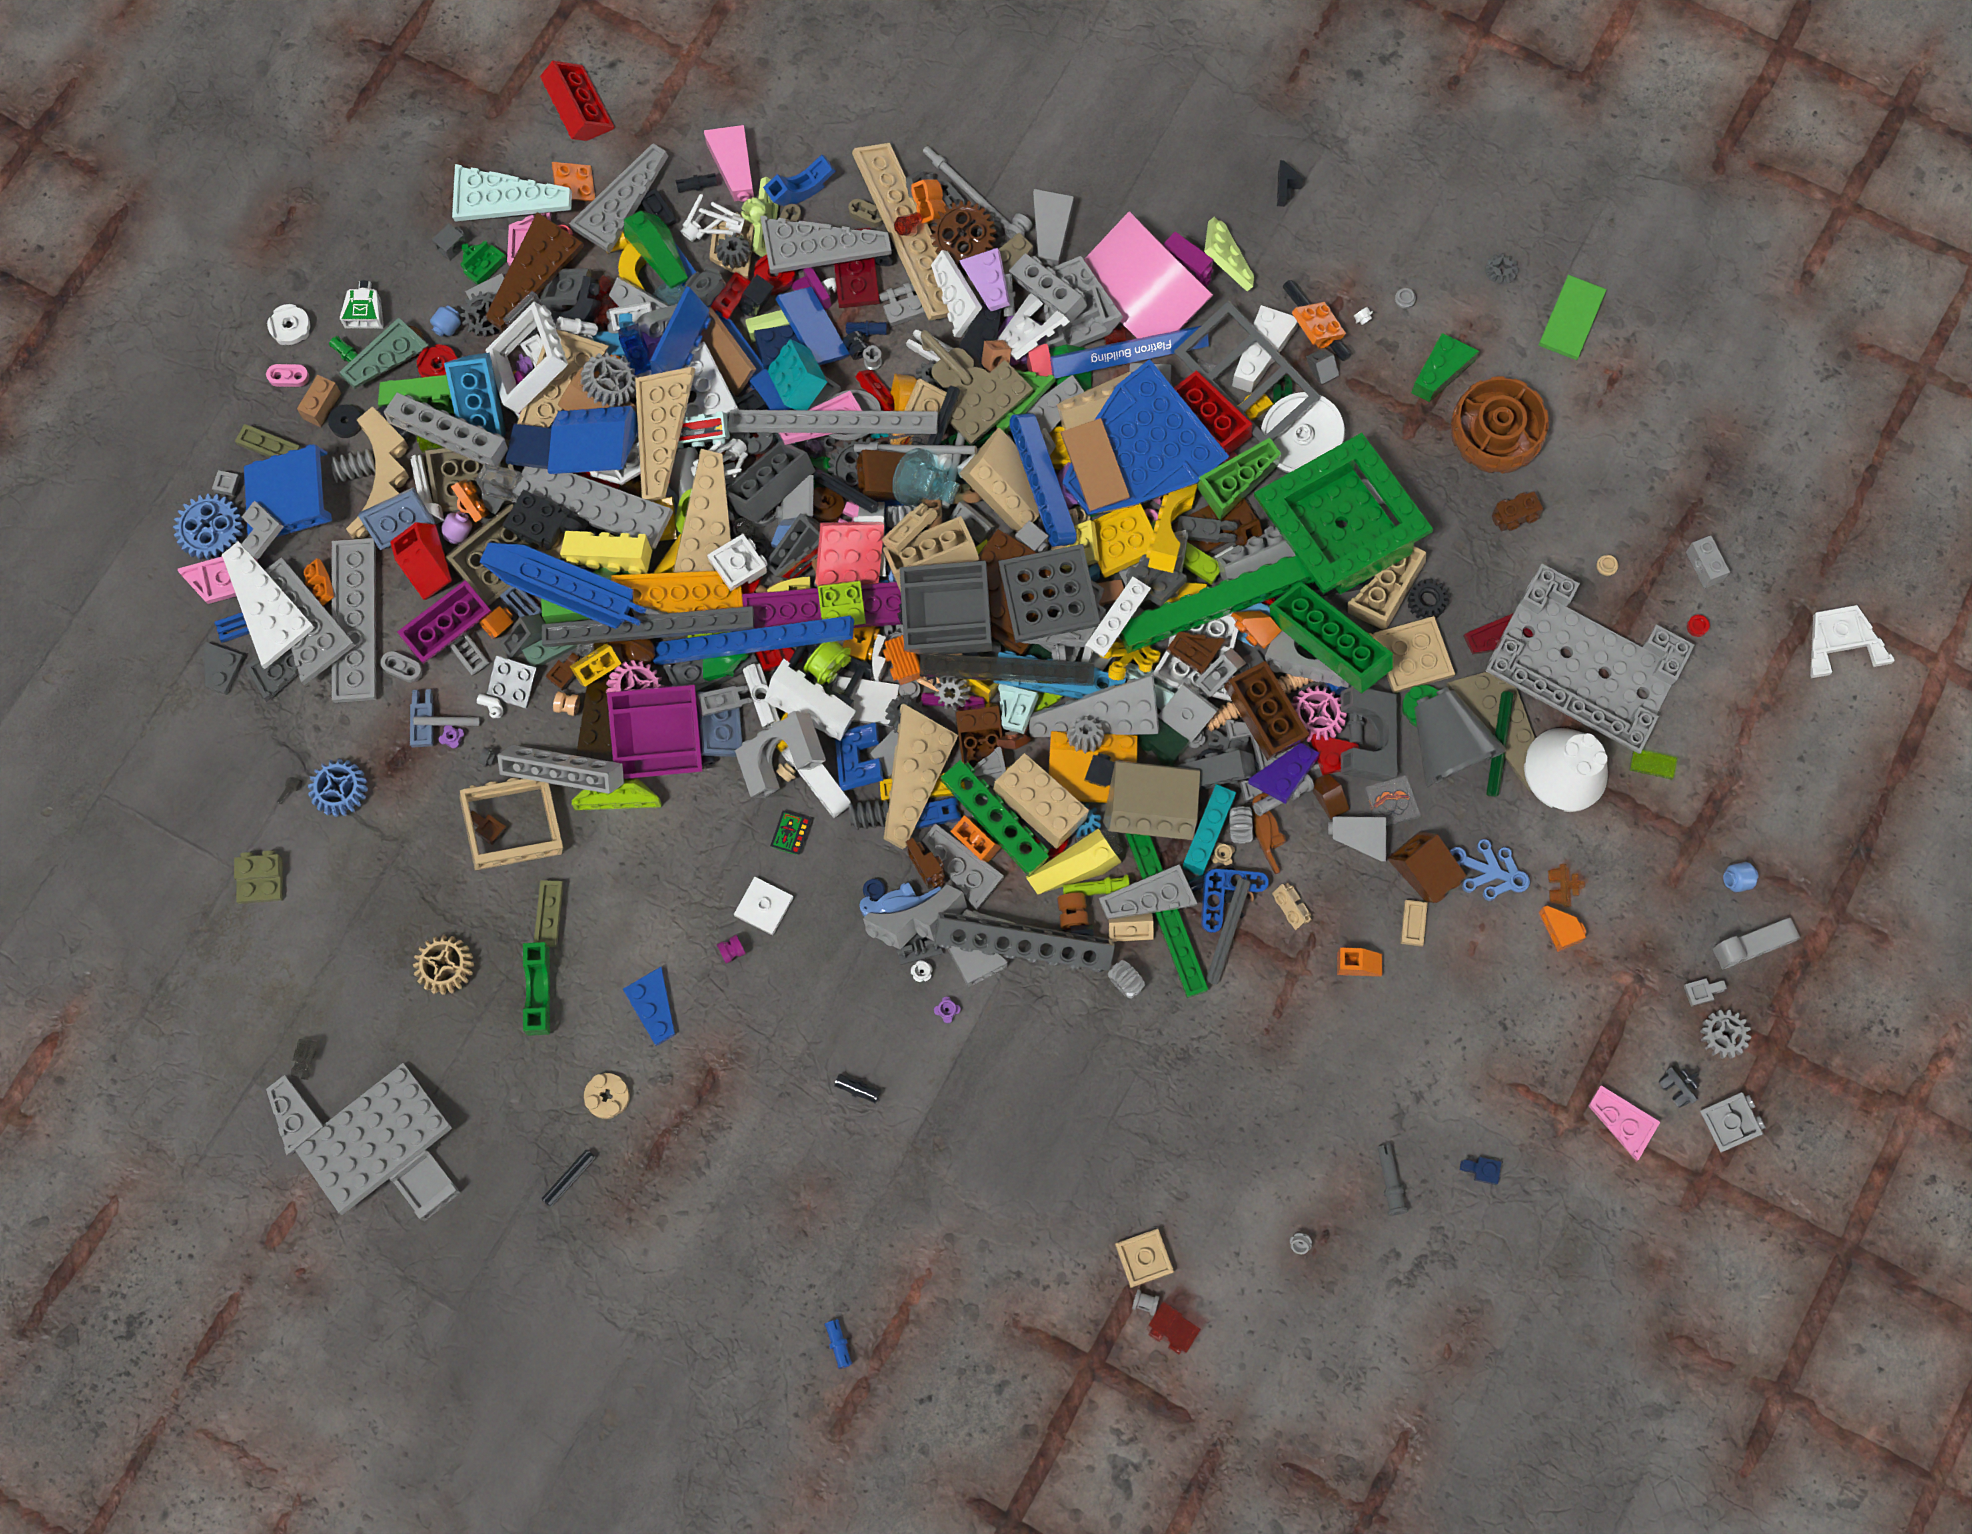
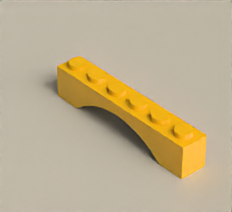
(1165, 544)

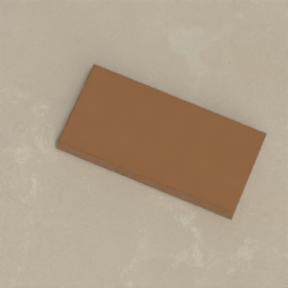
(727, 354)
(1095, 465)

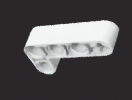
(823, 786)

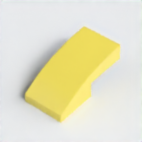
(792, 584)

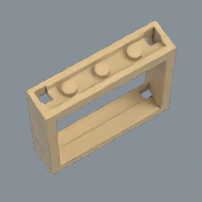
(513, 855)

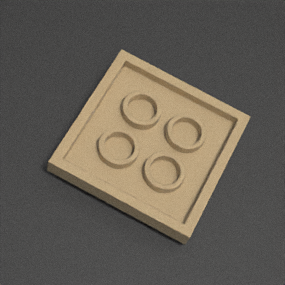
(1417, 654)

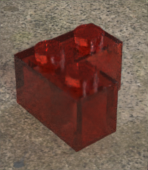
(1173, 1329)

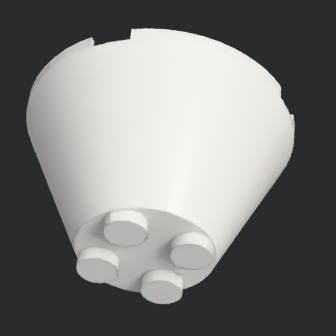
(1566, 769)

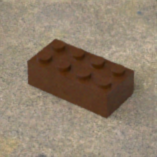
(1266, 710)

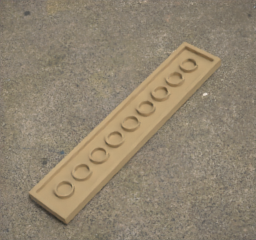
(889, 191)

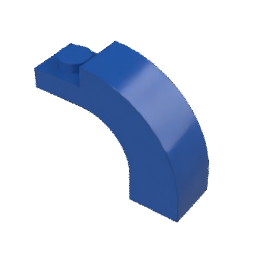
(801, 186)

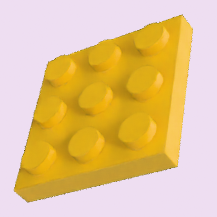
(1122, 538)

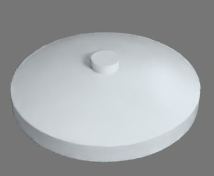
(1310, 435)

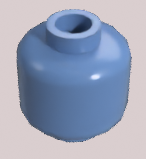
(445, 321)
(1740, 877)

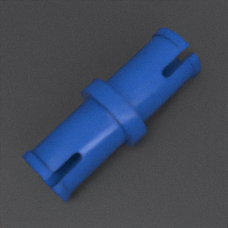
(838, 1344)

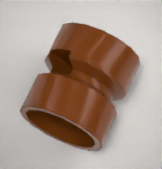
(1069, 904)

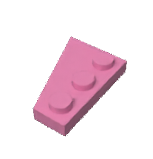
(1625, 1121)

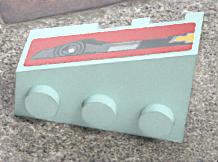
(704, 429)

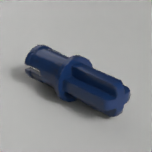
(867, 328)

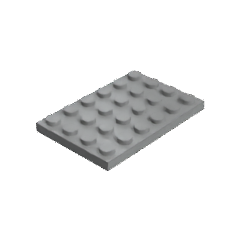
(373, 1138)

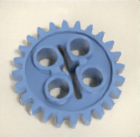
(196, 514)

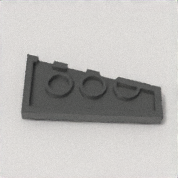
(692, 673)

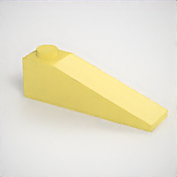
(1080, 862)

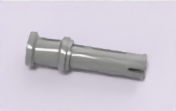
(1270, 802)

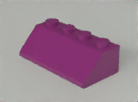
(444, 622)

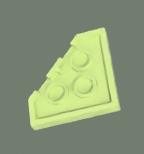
(1226, 254)

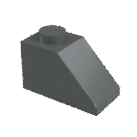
(522, 635)

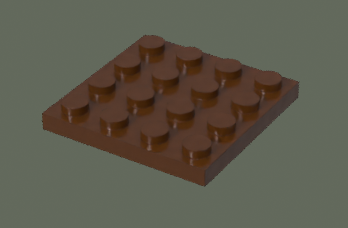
(1001, 548)

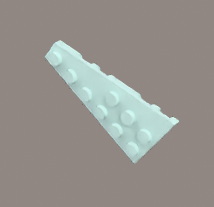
(501, 195)

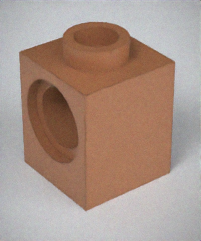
(995, 353)

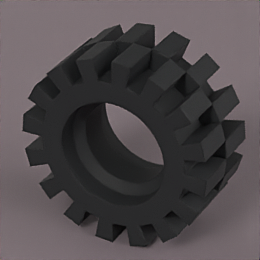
(1427, 587)

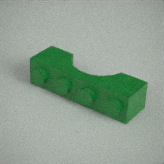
(537, 974)

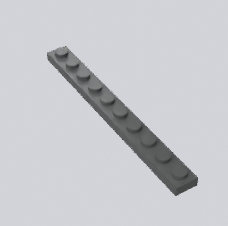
(650, 627)

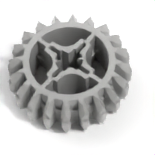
(606, 387)

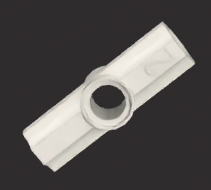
(757, 684)

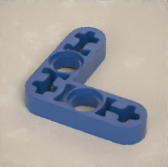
(1225, 884)

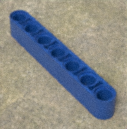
(1042, 479)

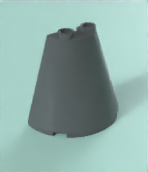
(1451, 736)

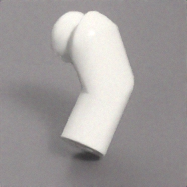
(494, 705)

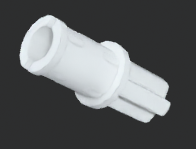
(576, 326)

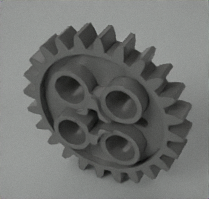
(840, 468)

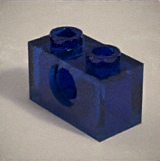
(635, 348)

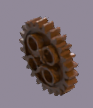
(949, 222)

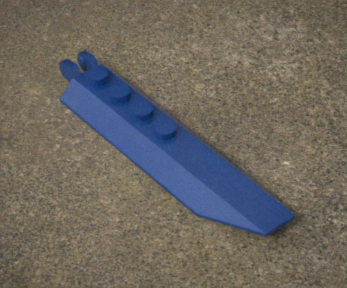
(561, 583)

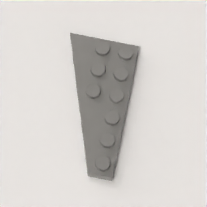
(817, 244)
(322, 644)
(1119, 709)

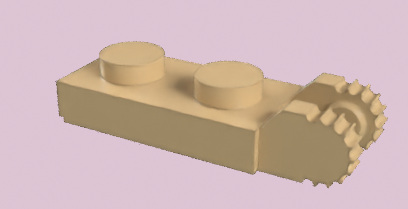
(909, 527)

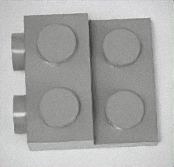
(1733, 1121)

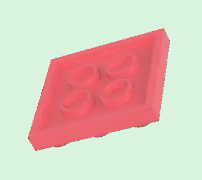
(849, 552)

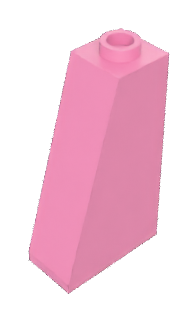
(730, 154)

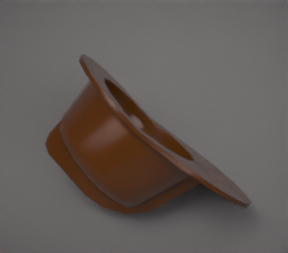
(635, 650)

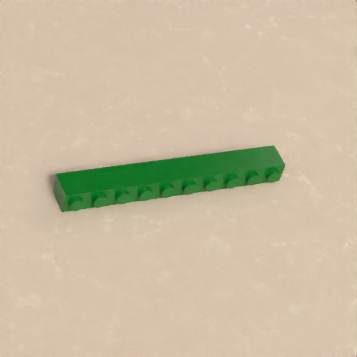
(1213, 603)

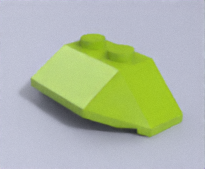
(629, 795)

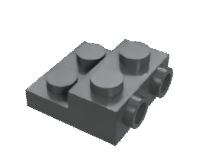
(564, 289)
(1162, 583)

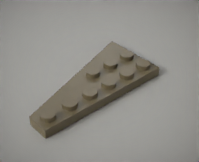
(1483, 696)

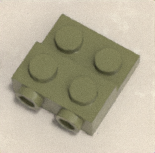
(258, 877)

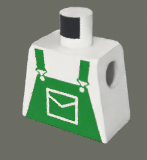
(362, 308)

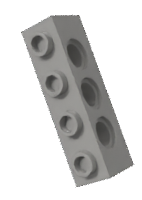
(1024, 272)

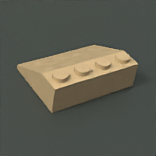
(1002, 481)

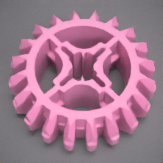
(630, 672)
(1324, 720)

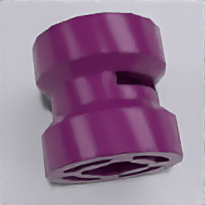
(731, 949)

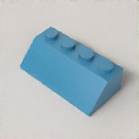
(475, 392)

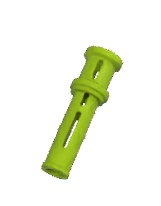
(1098, 887)

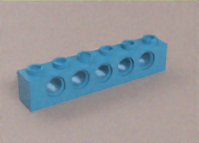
(1072, 691)

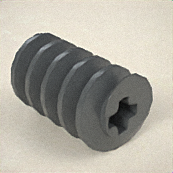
(868, 814)

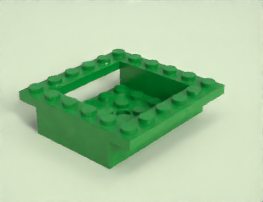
(1328, 490)

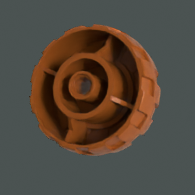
(1499, 425)

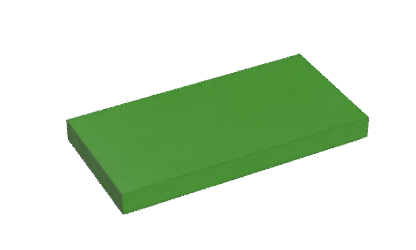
(1572, 317)

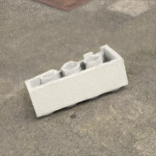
(1254, 362)
(792, 692)

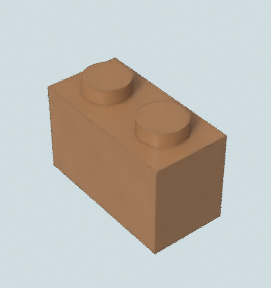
(319, 401)

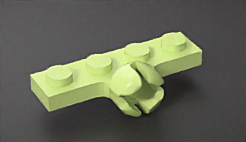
(759, 207)

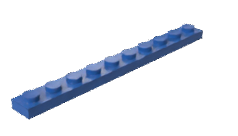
(754, 640)

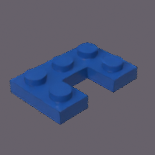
(850, 769)

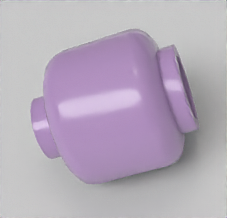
(456, 527)

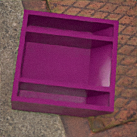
(655, 730)

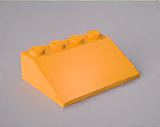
(1071, 767)

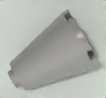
(681, 474)

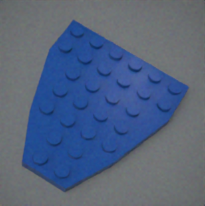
(1153, 439)

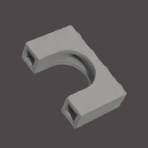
(1284, 658)
(756, 754)

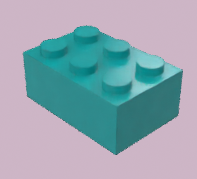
(797, 376)

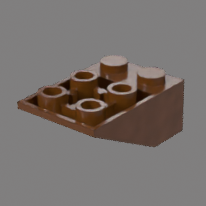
(978, 731)

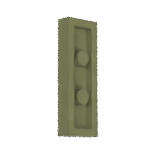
(263, 442)
(548, 912)

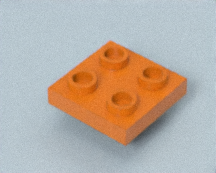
(1319, 324)
(469, 501)

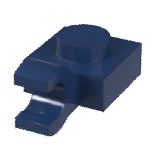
(1484, 1170)

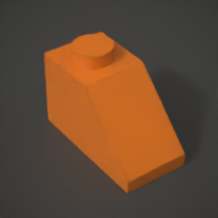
(496, 621)
(1563, 928)

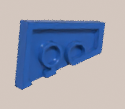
(652, 1006)

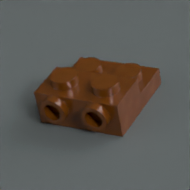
(927, 865)

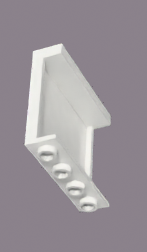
(1114, 622)

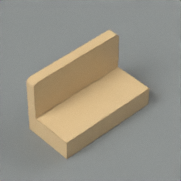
(1131, 928)

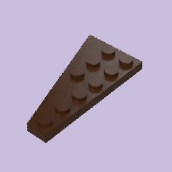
(538, 260)

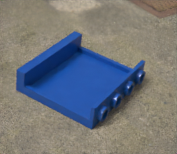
(289, 488)

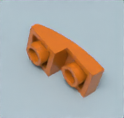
(318, 579)

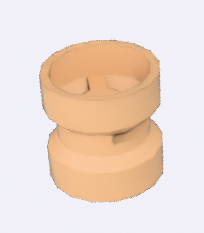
(566, 703)

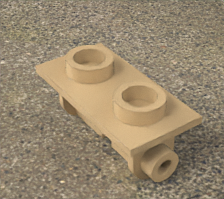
(1296, 914)

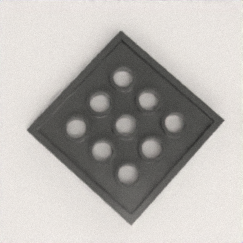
(1057, 581)

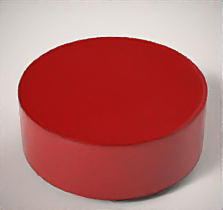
(1698, 625)

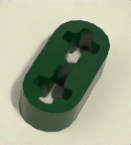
(1277, 393)

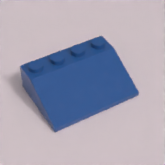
(681, 334)
(592, 439)

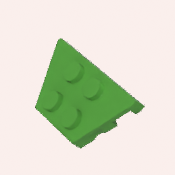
(1039, 384)

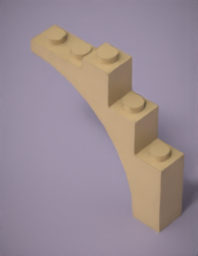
(389, 473)

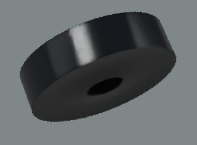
(341, 413)

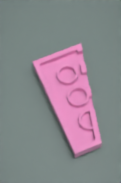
(843, 402)

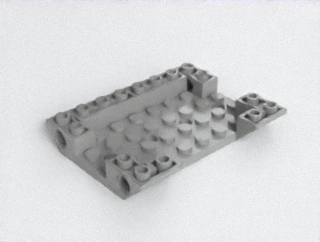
(1575, 682)

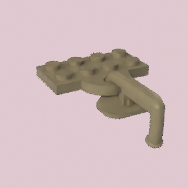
(983, 395)

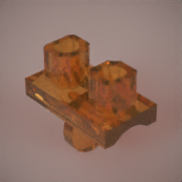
(1562, 876)

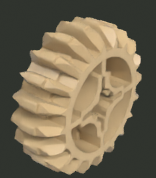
(441, 973)

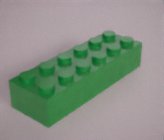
(1331, 637)

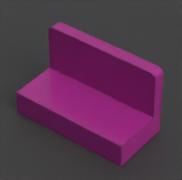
(811, 280)

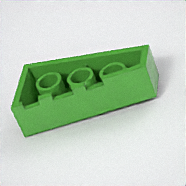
(430, 390)
(1238, 477)

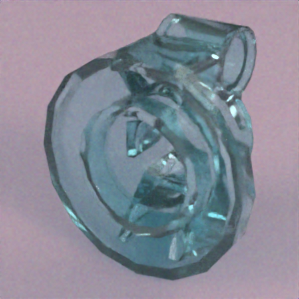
(919, 479)

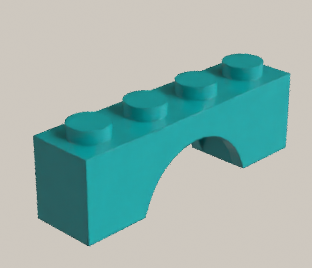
(1208, 830)

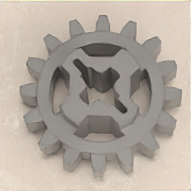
(1724, 1025)

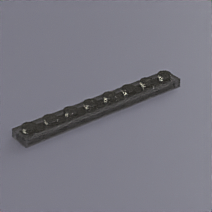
(1007, 669)

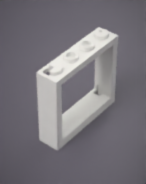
(519, 395)

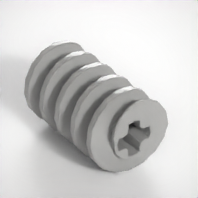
(353, 465)

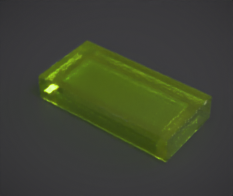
(1653, 764)

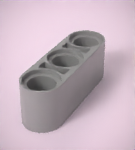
(656, 321)

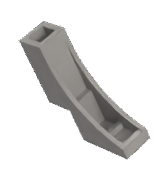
(900, 927)

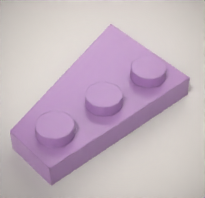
(988, 278)

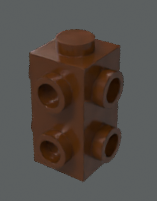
(1517, 511)

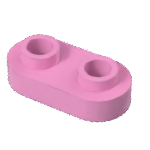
(289, 374)

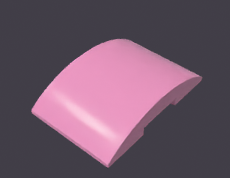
(1145, 280)

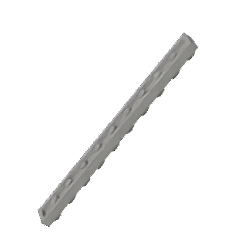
(833, 421)

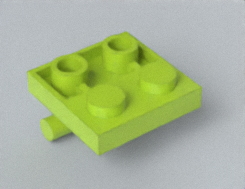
(842, 600)

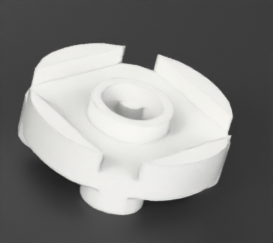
(291, 335)

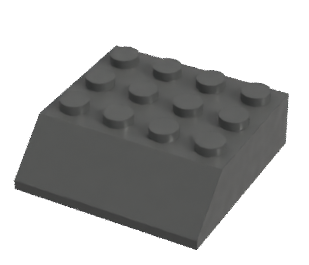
(946, 608)

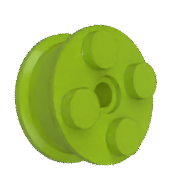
(827, 661)

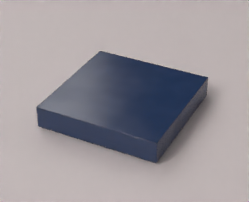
(529, 446)

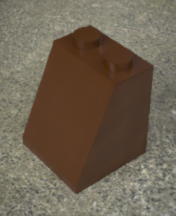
(876, 473)
(1427, 866)

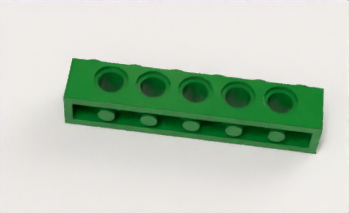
(964, 772)

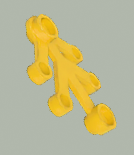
(1118, 668)

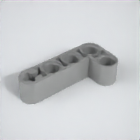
(1756, 943)

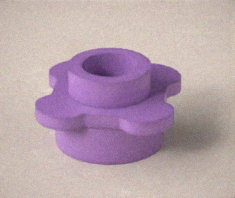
(524, 364)
(451, 742)
(953, 1009)

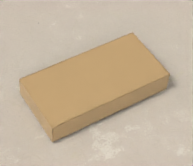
(1413, 923)

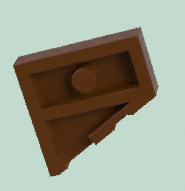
(1194, 649)

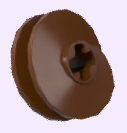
(827, 505)

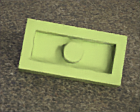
(765, 321)

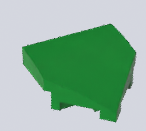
(481, 261)
(721, 666)

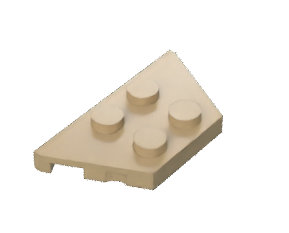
(748, 233)

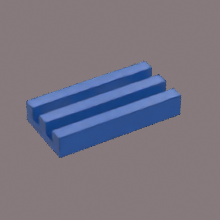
(229, 620)

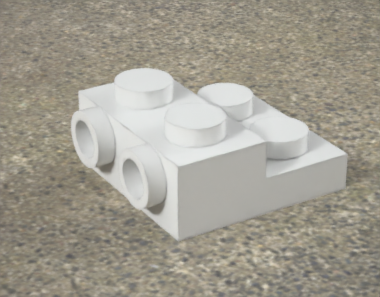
(738, 562)

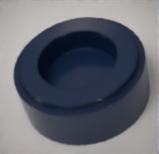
(874, 889)

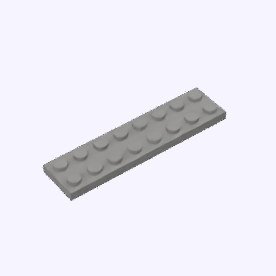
(598, 503)
(356, 615)

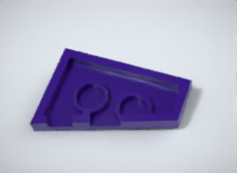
(1286, 773)

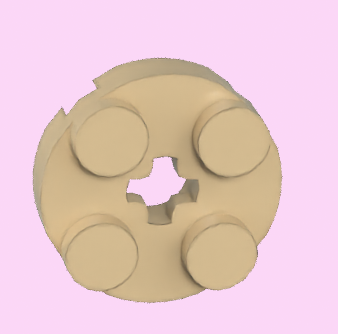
(611, 1107)

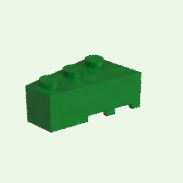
(1443, 365)

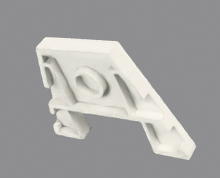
(1023, 332)
(1841, 631)

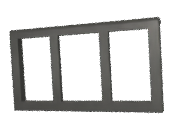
(1254, 335)

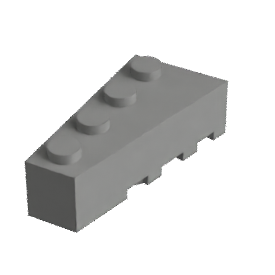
(1256, 553)

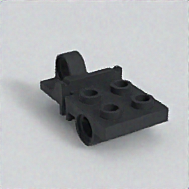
(541, 521)

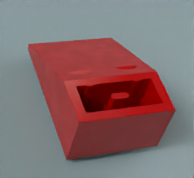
(422, 558)

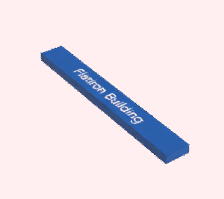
(1122, 352)

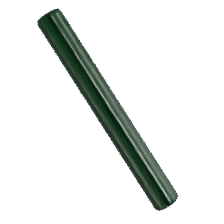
(1501, 734)

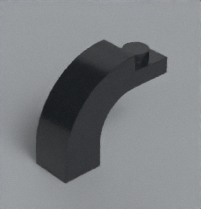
(587, 306)

